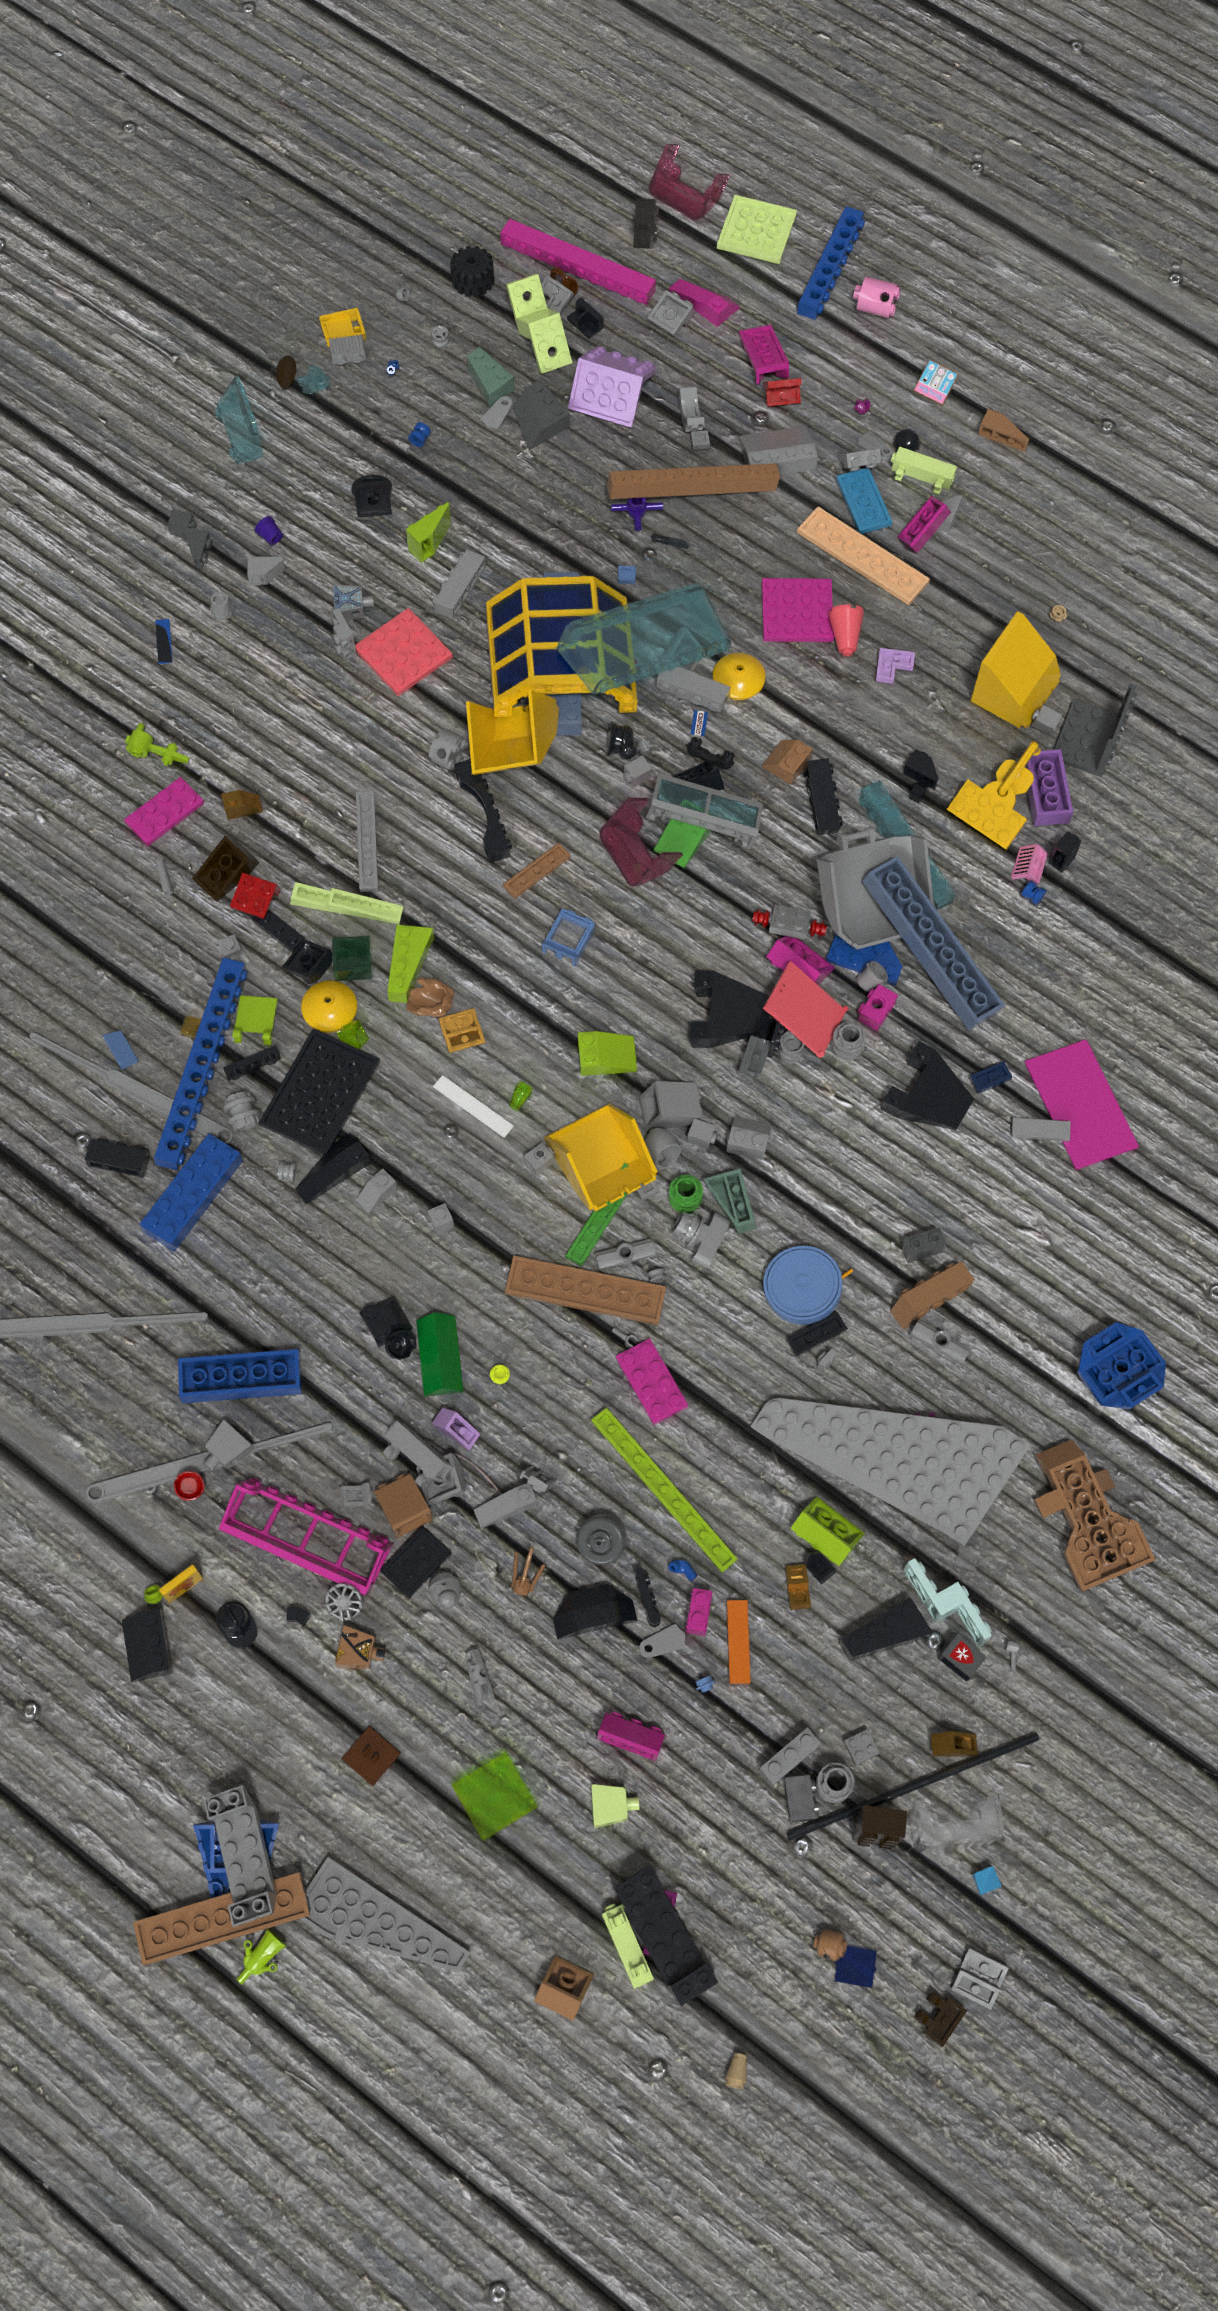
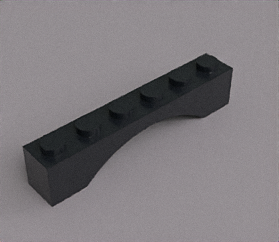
(494, 841)

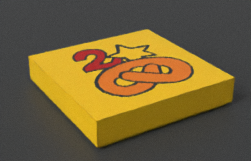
(180, 1584)

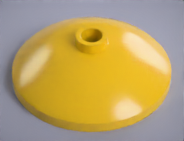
(743, 683)
(332, 1015)

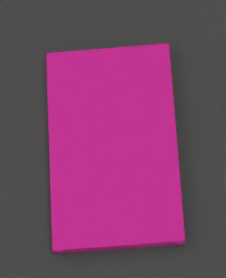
(1079, 1093)

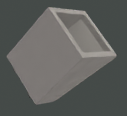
(670, 1105)

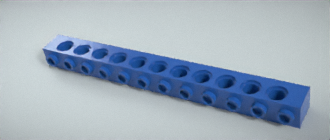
(174, 1158)

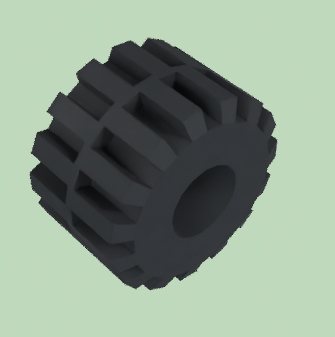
(472, 271)

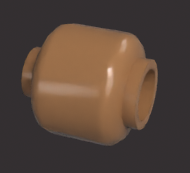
(830, 1944)

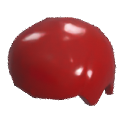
(189, 1485)

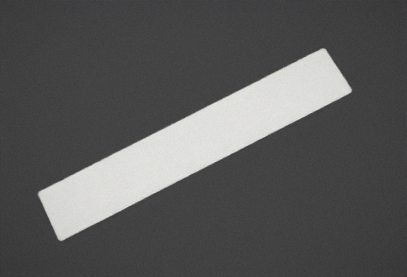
(473, 1106)

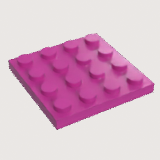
(797, 609)

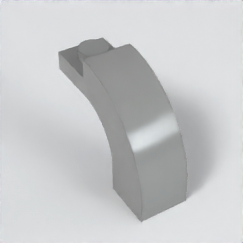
(689, 409)

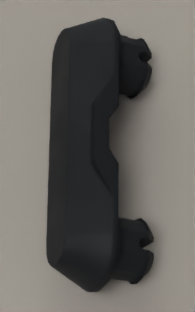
(695, 749)

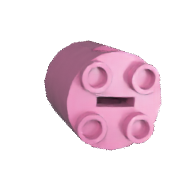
(871, 294)

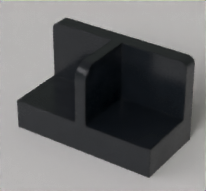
(586, 319)

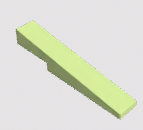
(345, 903)

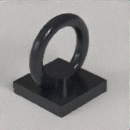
(372, 495)

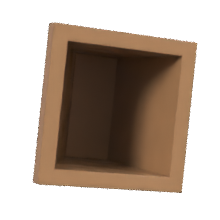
(403, 1505)

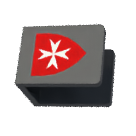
(962, 1657)

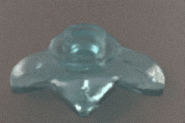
(314, 381)

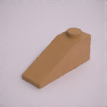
(1002, 430)

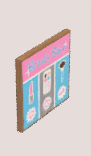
(936, 382)

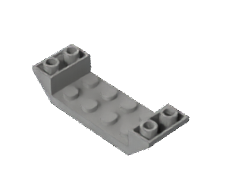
(243, 1855)

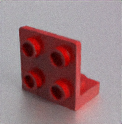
(254, 895)

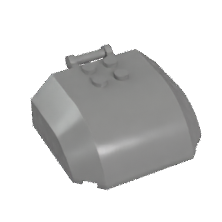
(845, 898)

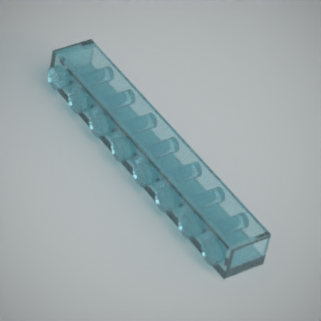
(892, 823)

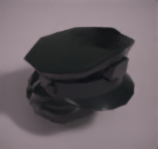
(621, 741)

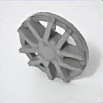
(344, 1601)

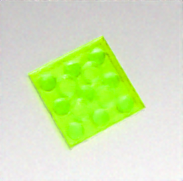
(494, 1796)

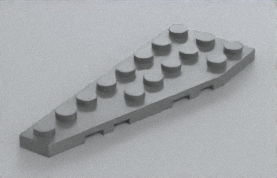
(360, 1915)

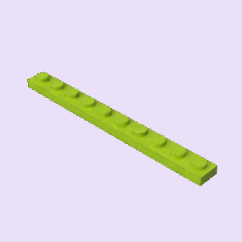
(664, 1490)

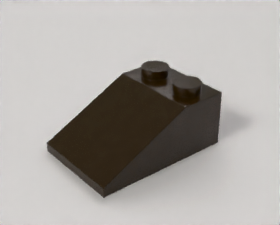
(224, 868)

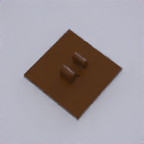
(371, 1756)

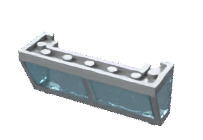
(705, 808)

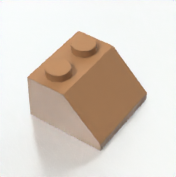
(788, 760)
(564, 1988)

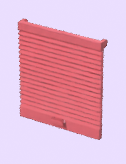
(805, 1009)

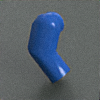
(392, 365)
(684, 1567)

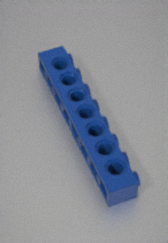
(830, 263)

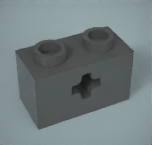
(923, 1245)

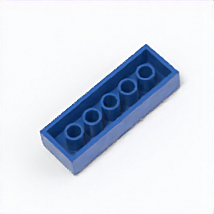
(191, 1192)
(239, 1376)

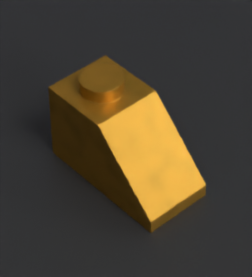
(241, 804)
(954, 1744)

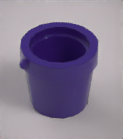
(268, 530)

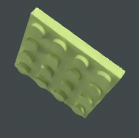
(757, 229)

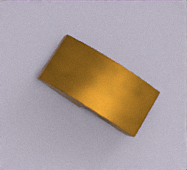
(798, 1587)

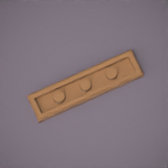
(536, 870)

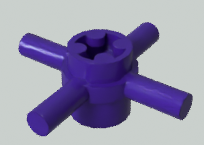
(637, 508)

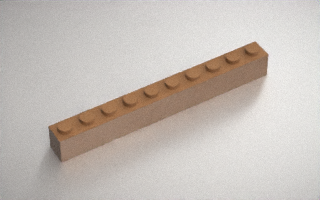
(692, 481)

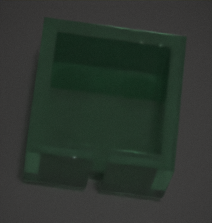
(352, 958)

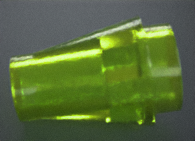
(520, 1095)

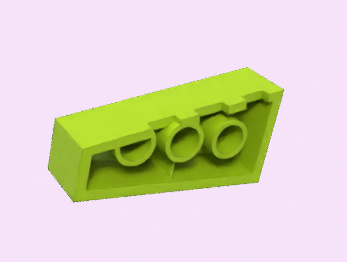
(408, 955)

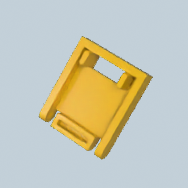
(340, 325)

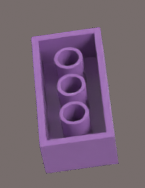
(1049, 792)

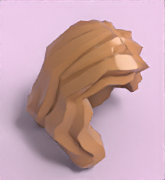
(431, 1000)

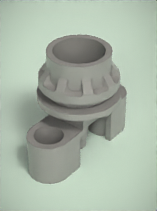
(706, 1237)

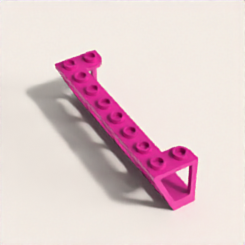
(300, 1555)

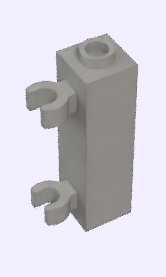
(419, 1452)

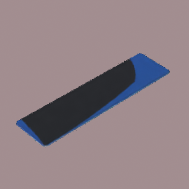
(163, 641)

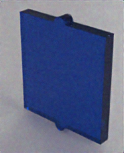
(856, 1967)

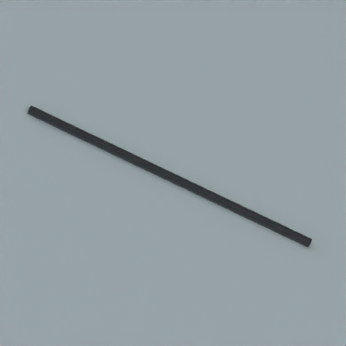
(913, 1786)

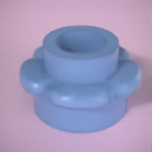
(705, 1684)

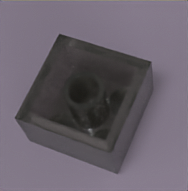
(645, 223)

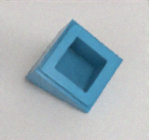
(986, 1880)

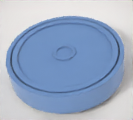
(803, 1285)

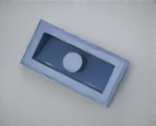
(120, 1049)

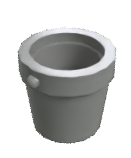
(221, 606)
(872, 976)

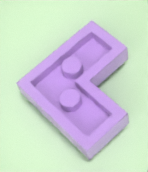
(891, 660)

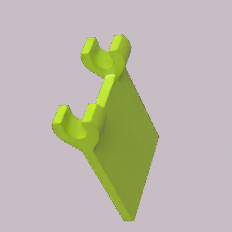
(255, 1016)

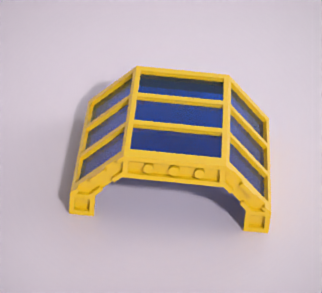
(525, 633)

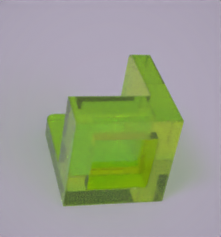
(353, 1034)

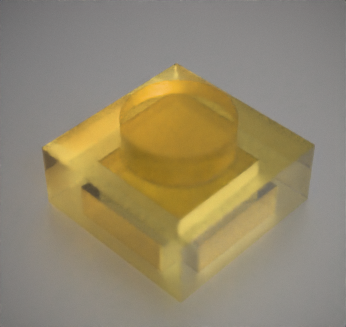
(190, 1027)

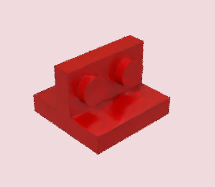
(782, 392)

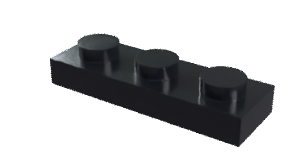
(279, 930)
(252, 1063)
(816, 1334)

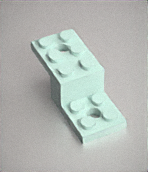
(947, 1602)

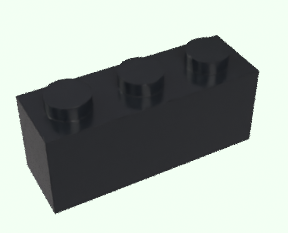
(117, 1157)

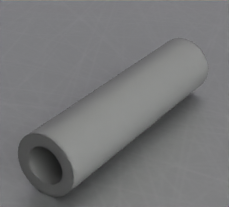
(163, 876)

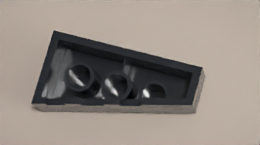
(822, 796)
(892, 1629)

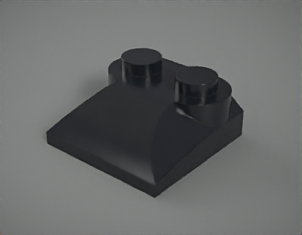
(309, 961)
(384, 1318)

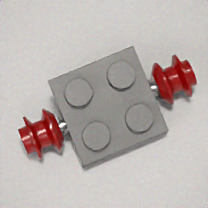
(789, 922)

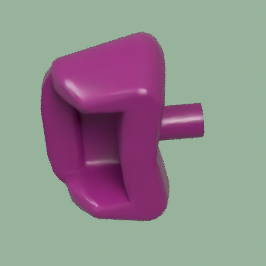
(862, 406)

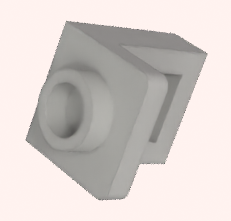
(355, 1495)

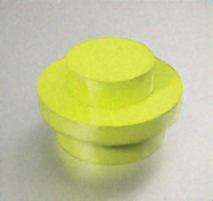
(499, 1374)

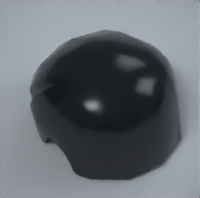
(907, 439)
(400, 1344)

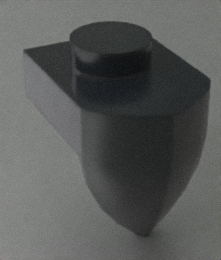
(819, 1567)

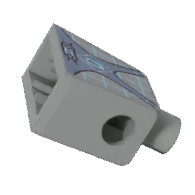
(351, 601)

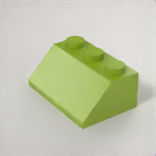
(827, 1531)

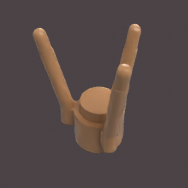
(522, 1585)

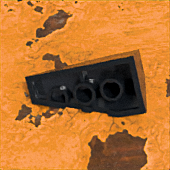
(340, 1163)

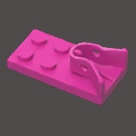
(764, 352)

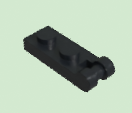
(647, 1598)

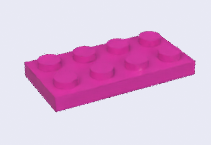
(164, 811)
(651, 1381)

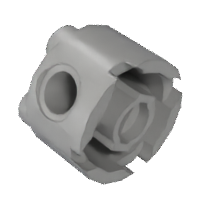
(447, 749)

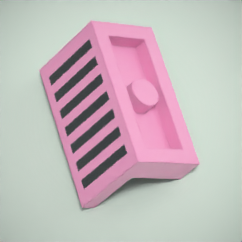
(1030, 863)

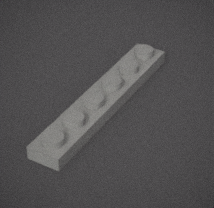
(367, 841)

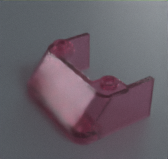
(668, 187)
(627, 848)

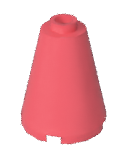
(846, 627)

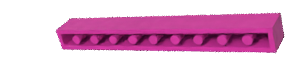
(578, 261)

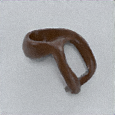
(567, 281)

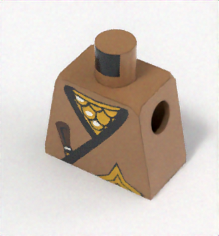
(357, 1650)

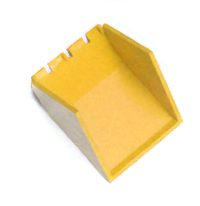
(1017, 674)
(514, 740)
(594, 1152)

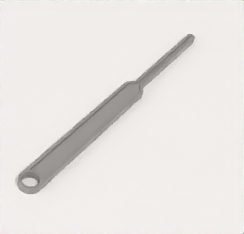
(134, 1089)
(86, 1324)
(168, 1472)

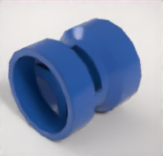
(419, 434)
(1033, 892)

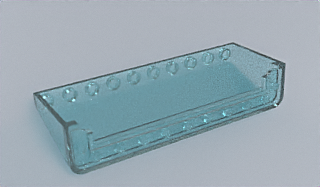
(643, 638)

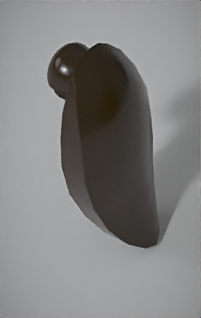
(286, 371)

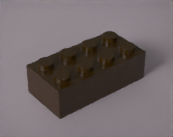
(879, 1827)

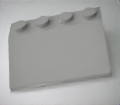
(788, 448)

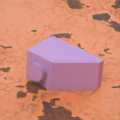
(456, 1428)

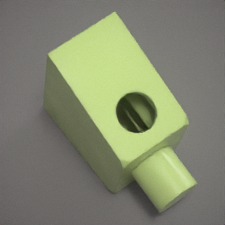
(611, 1805)

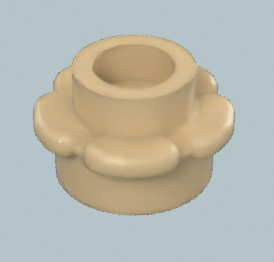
(1058, 609)

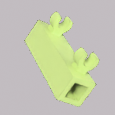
(923, 468)
(627, 1946)

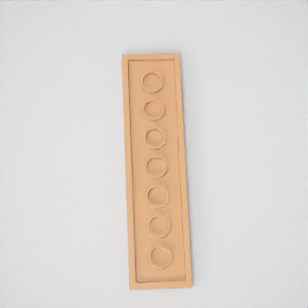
(863, 555)

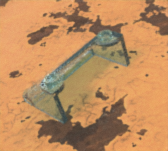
(239, 423)

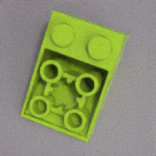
(428, 532)

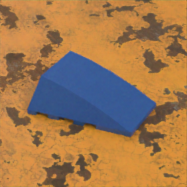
(212, 1855)

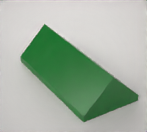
(439, 1354)

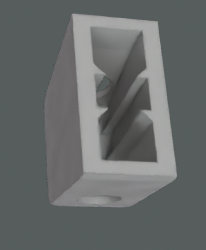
(226, 1447)

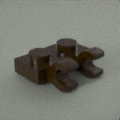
(944, 2022)

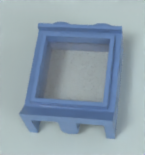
(569, 935)

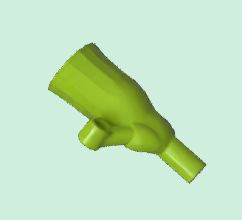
(256, 1961)

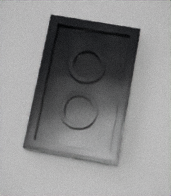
(415, 1562)

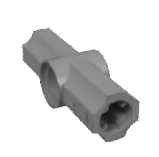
(637, 1251)
(929, 1335)

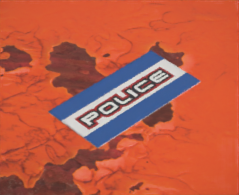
(699, 723)

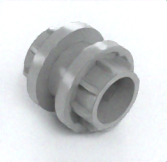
(852, 1032)
(241, 1111)
(844, 1774)

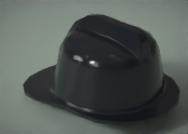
(236, 1624)

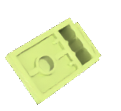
(539, 323)

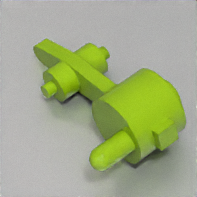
(140, 744)

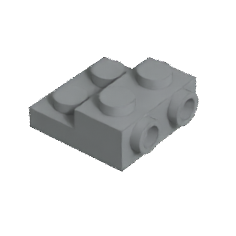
(671, 313)
(856, 459)
(342, 636)

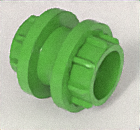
(689, 1184)

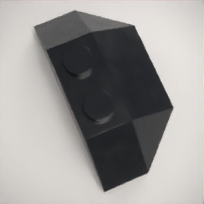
(593, 1611)

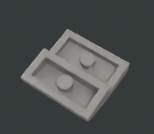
(980, 1978)

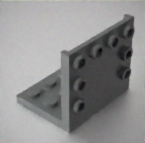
(1092, 734)

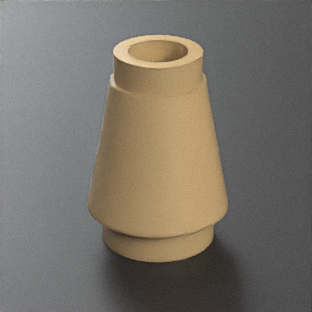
(737, 2071)

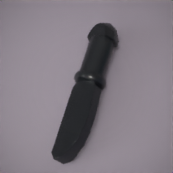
(671, 541)

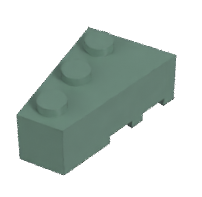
(489, 376)
(732, 1197)

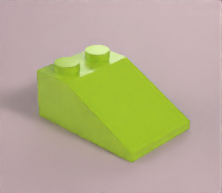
(606, 1053)

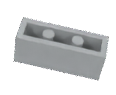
(789, 1757)

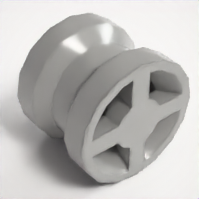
(442, 332)
(287, 1171)

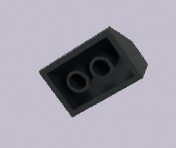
(704, 775)
(147, 1645)

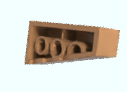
(931, 1293)

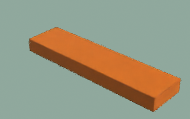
(738, 1642)

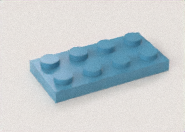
(864, 500)

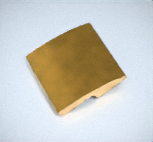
(461, 1030)

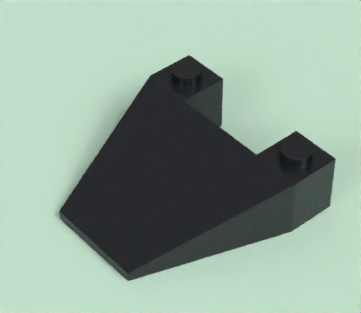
(734, 1011)
(936, 1097)

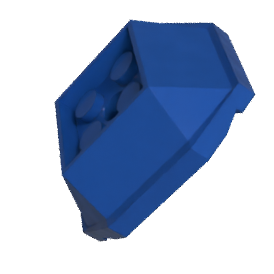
(1132, 1351)

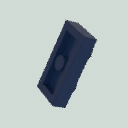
(990, 1077)

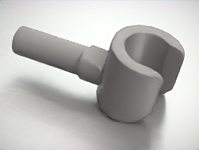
(624, 1337)
(1012, 1647)

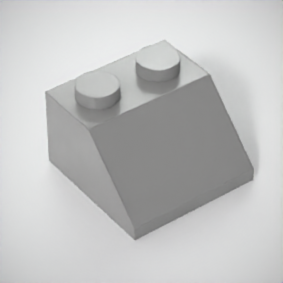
(748, 1138)

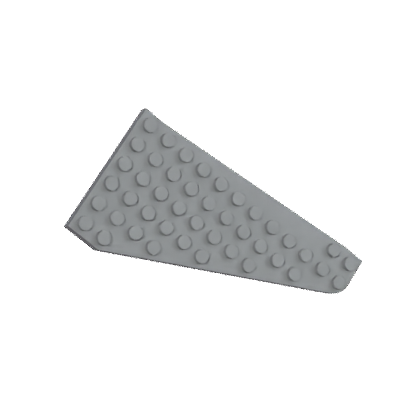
(920, 1464)

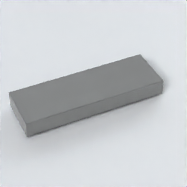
(1041, 1129)

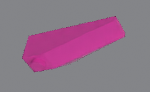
(707, 303)

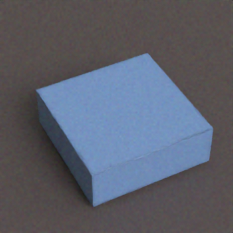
(626, 574)

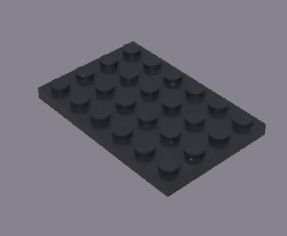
(319, 1092)

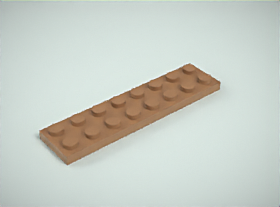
(585, 1290)
(210, 1922)

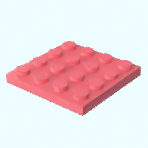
(403, 652)

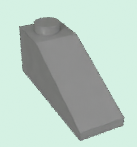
(506, 1505)

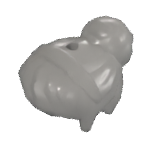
(445, 1595)

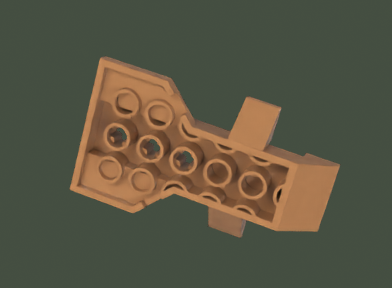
(1081, 1494)

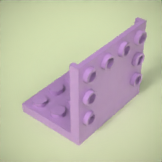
(609, 385)

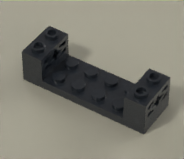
(664, 1936)

